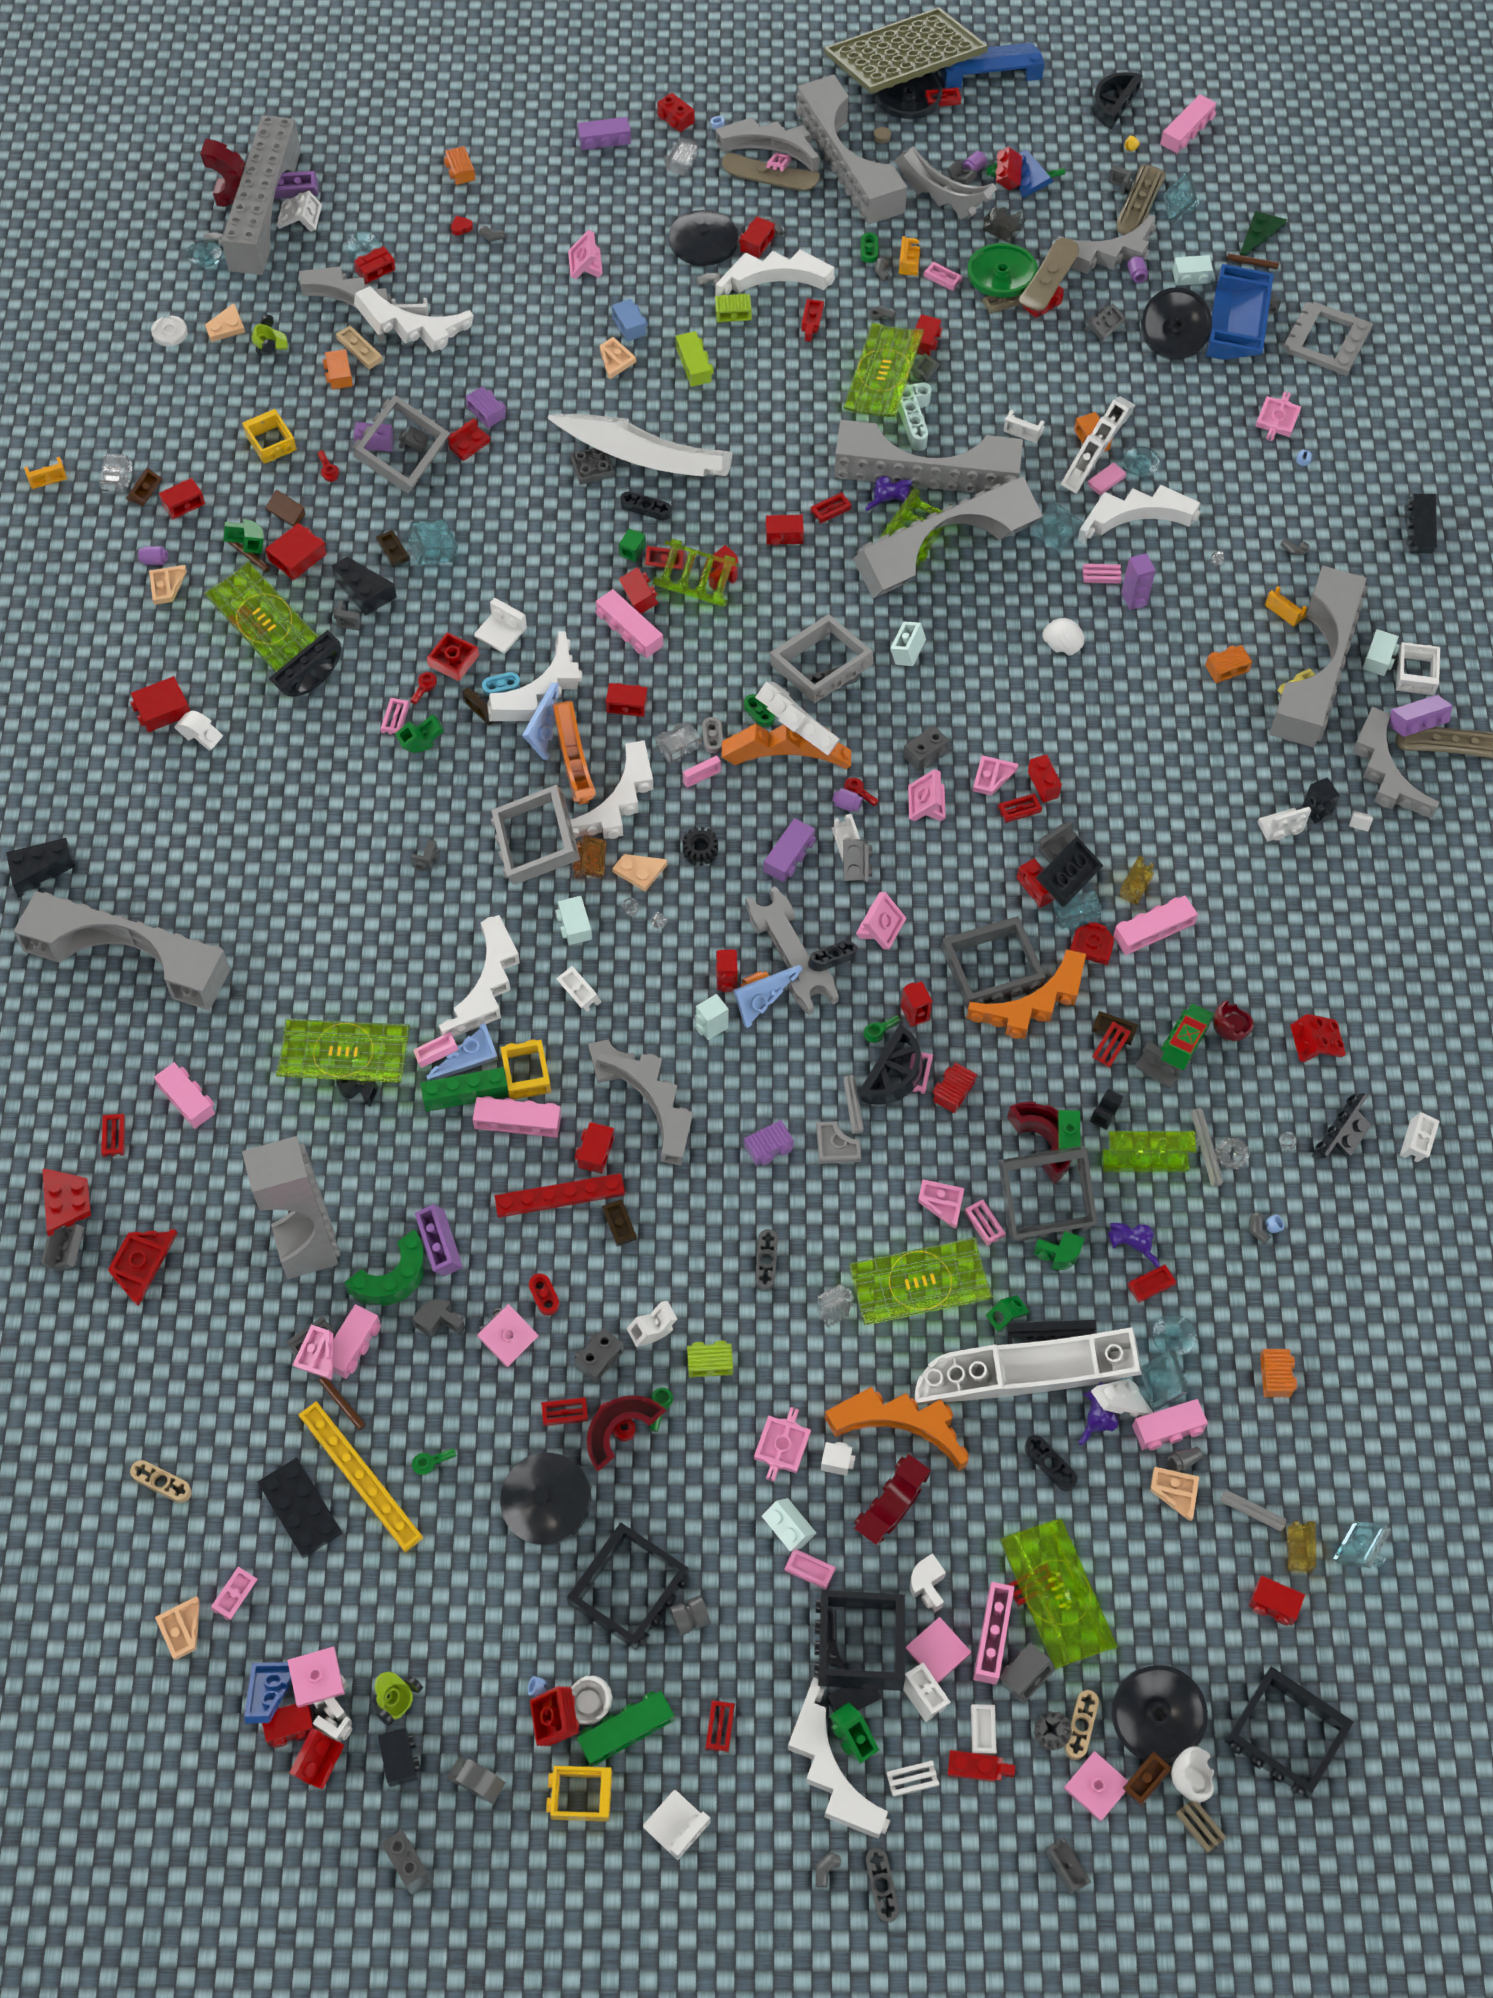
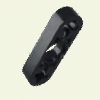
(641, 499)
(821, 961)
(1035, 1454)

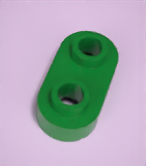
(869, 247)
(759, 712)

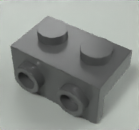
(62, 1248)

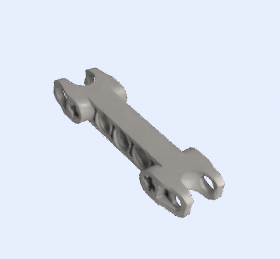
(776, 922)

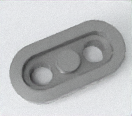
(712, 736)

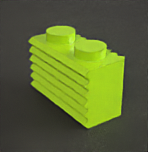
(733, 308)
(710, 1359)

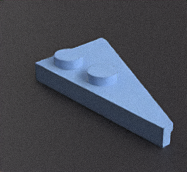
(542, 723)
(756, 996)
(472, 1053)

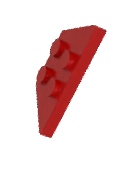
(65, 1199)
(140, 1260)

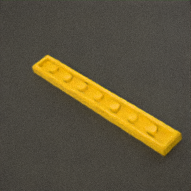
(360, 1476)

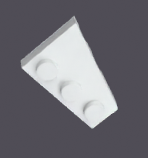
(1121, 1397)

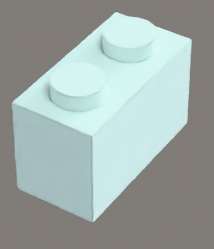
(1192, 270)
(908, 643)
(1380, 653)
(574, 920)
(711, 1017)
(788, 1524)

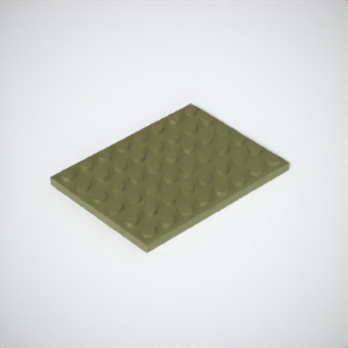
(905, 50)

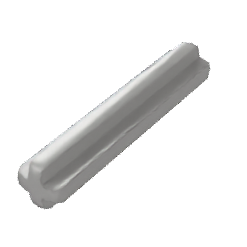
(853, 1104)
(1253, 1510)

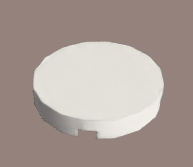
(169, 331)

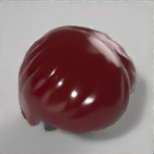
(1232, 1022)

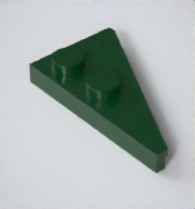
(1260, 230)

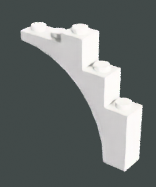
(409, 326)
(523, 702)
(795, 717)
(623, 801)

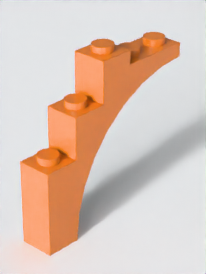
(759, 742)
(571, 747)
(1039, 1005)
(930, 1423)

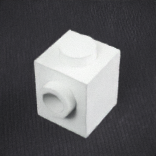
(837, 1458)

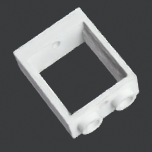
(1417, 683)

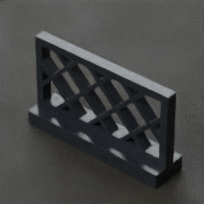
(1049, 1329)

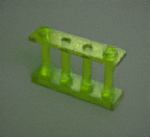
(905, 514)
(682, 585)
(1148, 1151)

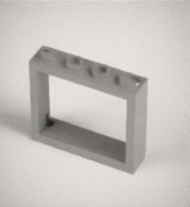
(383, 469)
(808, 637)
(546, 863)

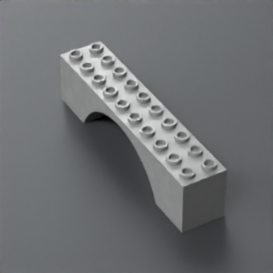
(872, 186)
(249, 224)
(868, 455)
(998, 511)
(1308, 702)
(60, 928)
(285, 1180)

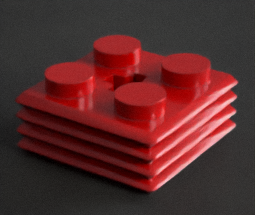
(452, 656)
(554, 1716)

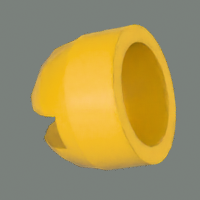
(1131, 143)

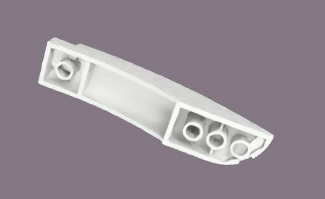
(639, 447)
(1029, 1367)

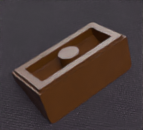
(144, 487)
(285, 508)
(1147, 1779)

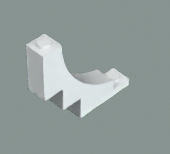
(751, 272)
(1097, 442)
(1114, 511)
(480, 1004)
(845, 1804)

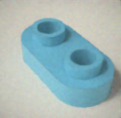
(501, 683)

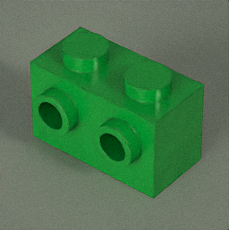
(854, 1732)

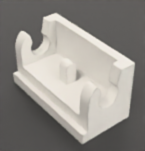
(418, 309)
(1023, 428)
(844, 831)
(578, 988)
(1419, 1137)
(925, 1692)

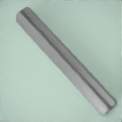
(1207, 1147)

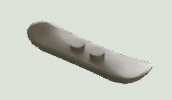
(756, 171)
(1140, 198)
(1050, 274)
(1449, 740)

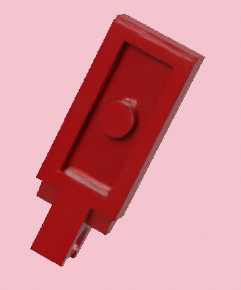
(811, 318)
(978, 1766)

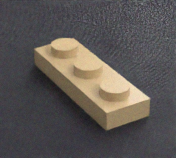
(359, 347)

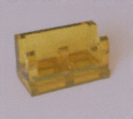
(1136, 881)
(1302, 1547)

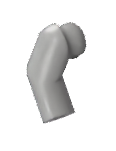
(214, 237)
(708, 277)

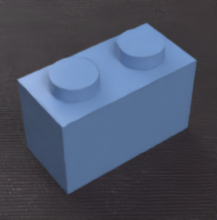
(629, 319)

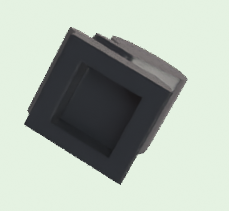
(351, 1088)
(1107, 1109)

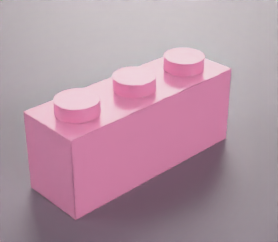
(185, 1094)
(353, 1340)
(1170, 1425)

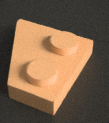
(225, 324)
(615, 357)
(166, 583)
(639, 870)
(1176, 1490)
(180, 1627)

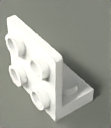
(301, 207)
(502, 626)
(1284, 823)
(676, 1824)

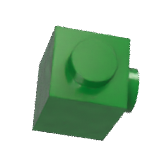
(632, 545)

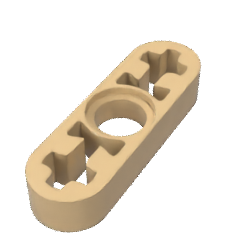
(178, 1483)
(1083, 1744)

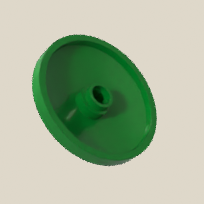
(1001, 270)

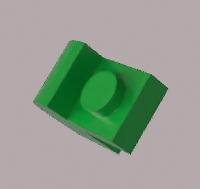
(247, 533)
(419, 738)
(1064, 1255)

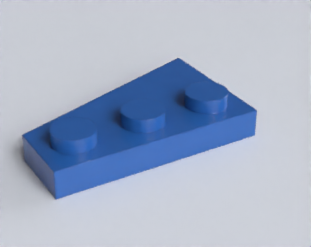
(1032, 176)
(266, 1690)

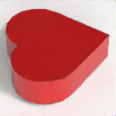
(461, 225)

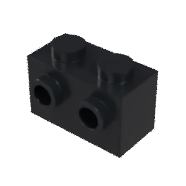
(1321, 799)
(398, 1757)

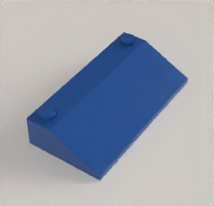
(998, 58)
(1239, 313)

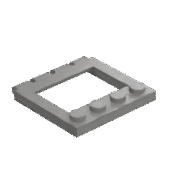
(1348, 352)

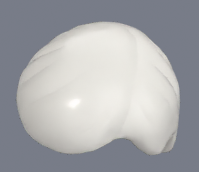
(1064, 636)
(592, 1699)
(1192, 1774)

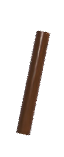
(1252, 261)
(252, 557)
(342, 1403)

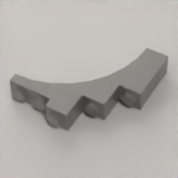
(771, 137)
(926, 179)
(1111, 252)
(335, 285)
(1382, 770)
(659, 1094)

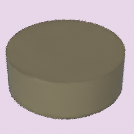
(882, 135)

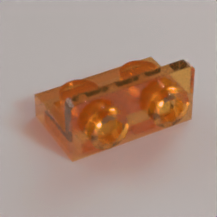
(592, 857)

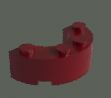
(229, 165)
(1044, 1121)
(609, 1416)
(895, 1501)

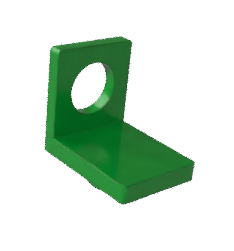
(1010, 1308)

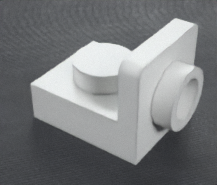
(329, 1728)

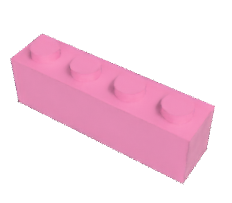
(1188, 123)
(629, 623)
(1155, 925)
(517, 1116)
(993, 1633)

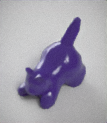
(887, 491)
(1138, 1238)
(1098, 1419)

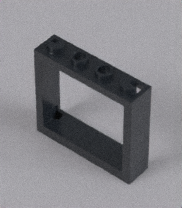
(598, 1564)
(859, 1678)
(1308, 1701)

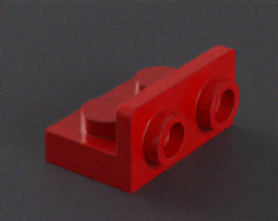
(467, 440)
(316, 1759)

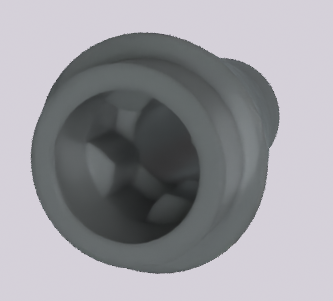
(1184, 1459)

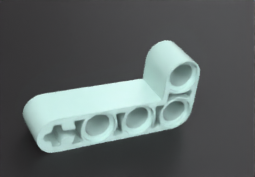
(914, 398)

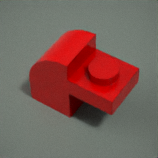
(715, 575)

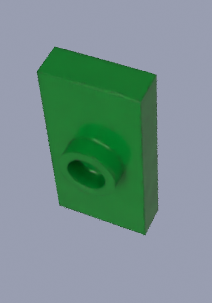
(1068, 1129)

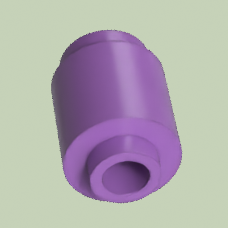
(975, 161)
(1137, 269)
(153, 555)
(847, 800)

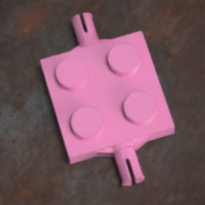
(1278, 416)
(782, 1444)

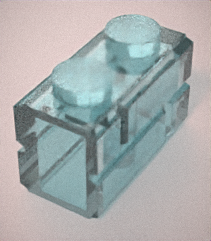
(1080, 910)

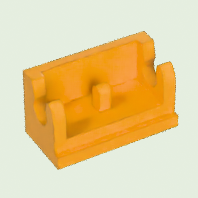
(909, 257)
(46, 475)
(1284, 607)

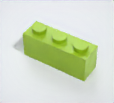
(694, 358)

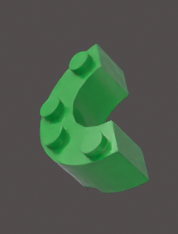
(395, 1285)

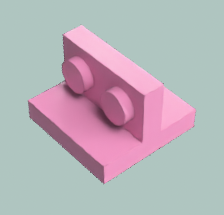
(585, 257)
(927, 797)
(882, 921)

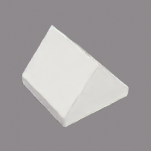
(1361, 820)

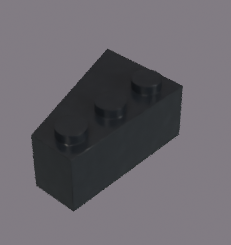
(1421, 523)
(363, 585)
(38, 863)

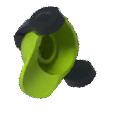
(266, 338)
(393, 1696)

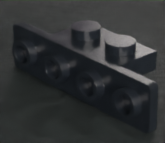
(1346, 1130)

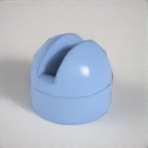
(717, 122)
(1304, 462)
(1274, 1224)
(537, 1686)

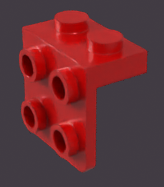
(1316, 1036)

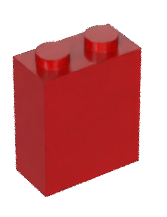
(296, 551)
(159, 704)

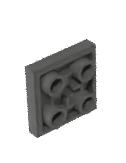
(591, 465)

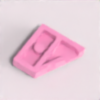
(992, 774)
(942, 1200)

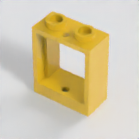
(271, 420)
(528, 1087)
(552, 1806)

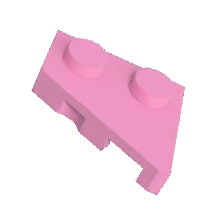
(316, 1353)

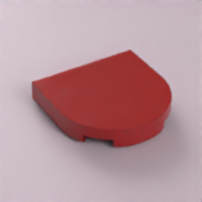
(1093, 941)

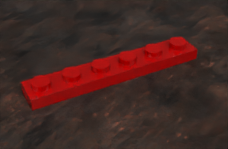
(559, 1195)

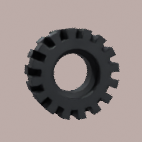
(700, 836)

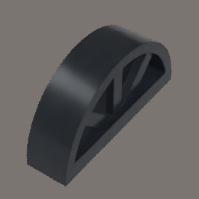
(1110, 114)
(308, 667)
(894, 1049)

